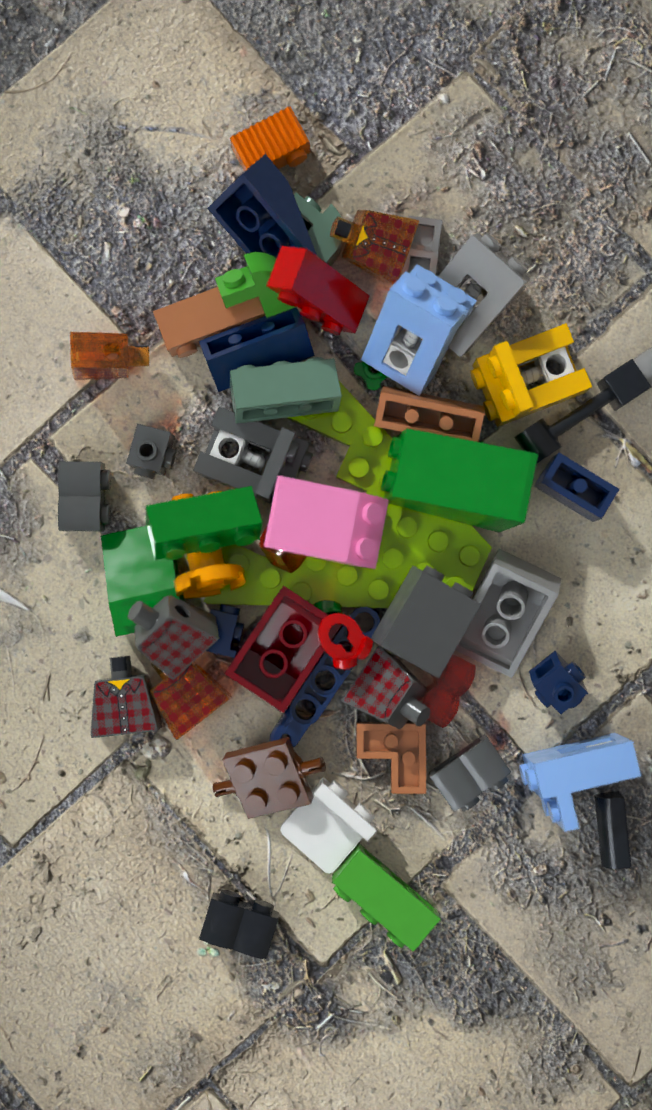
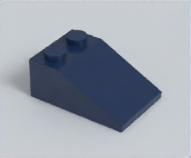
(262, 211)

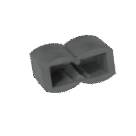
(83, 496)
(470, 774)

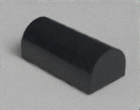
(612, 830)

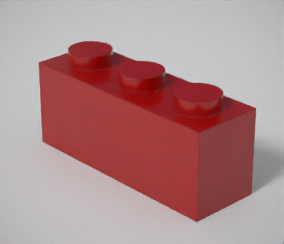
(317, 290)

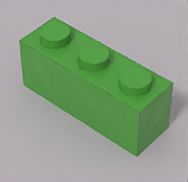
(385, 898)

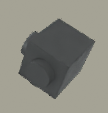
(151, 451)

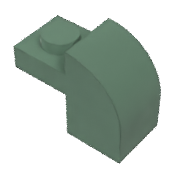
(319, 228)

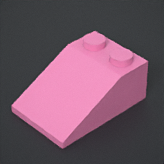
(326, 522)

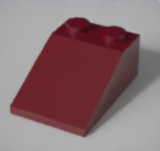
(280, 650)

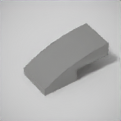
(424, 245)

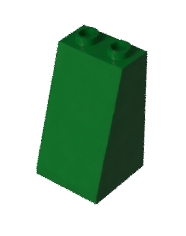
(460, 479)

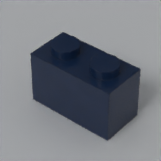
(576, 487)

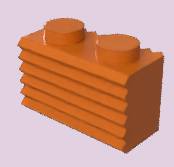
(277, 137)

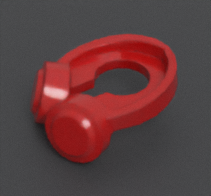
(360, 643)

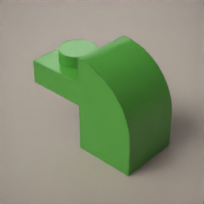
(251, 282)

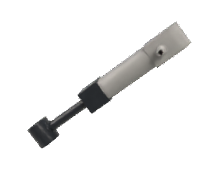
(616, 389)

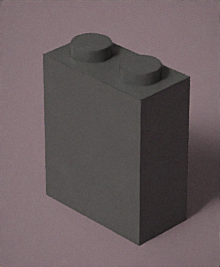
(426, 620)

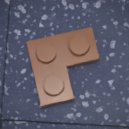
(402, 746)

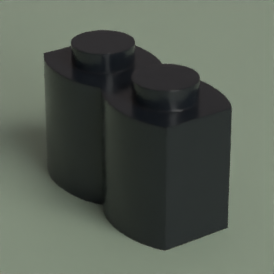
(240, 924)

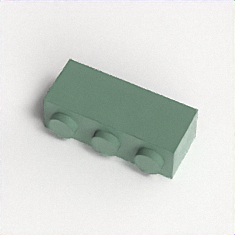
(285, 390)

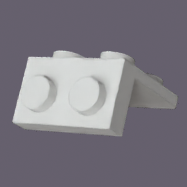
(328, 826)

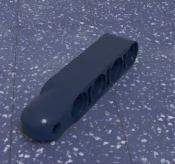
(296, 725)

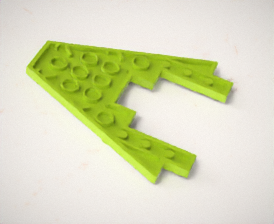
(406, 541)

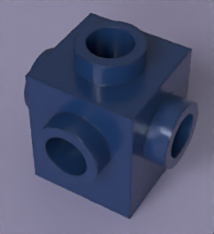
(558, 683)

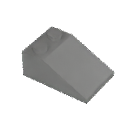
(511, 611)

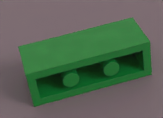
(203, 523)

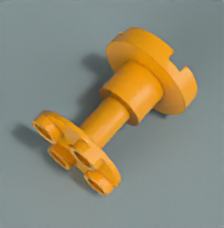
(207, 572)

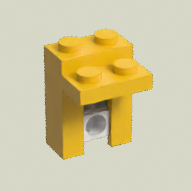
(506, 387)

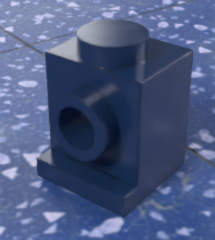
(229, 630)

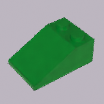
(134, 575)

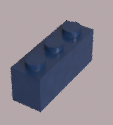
(257, 344)

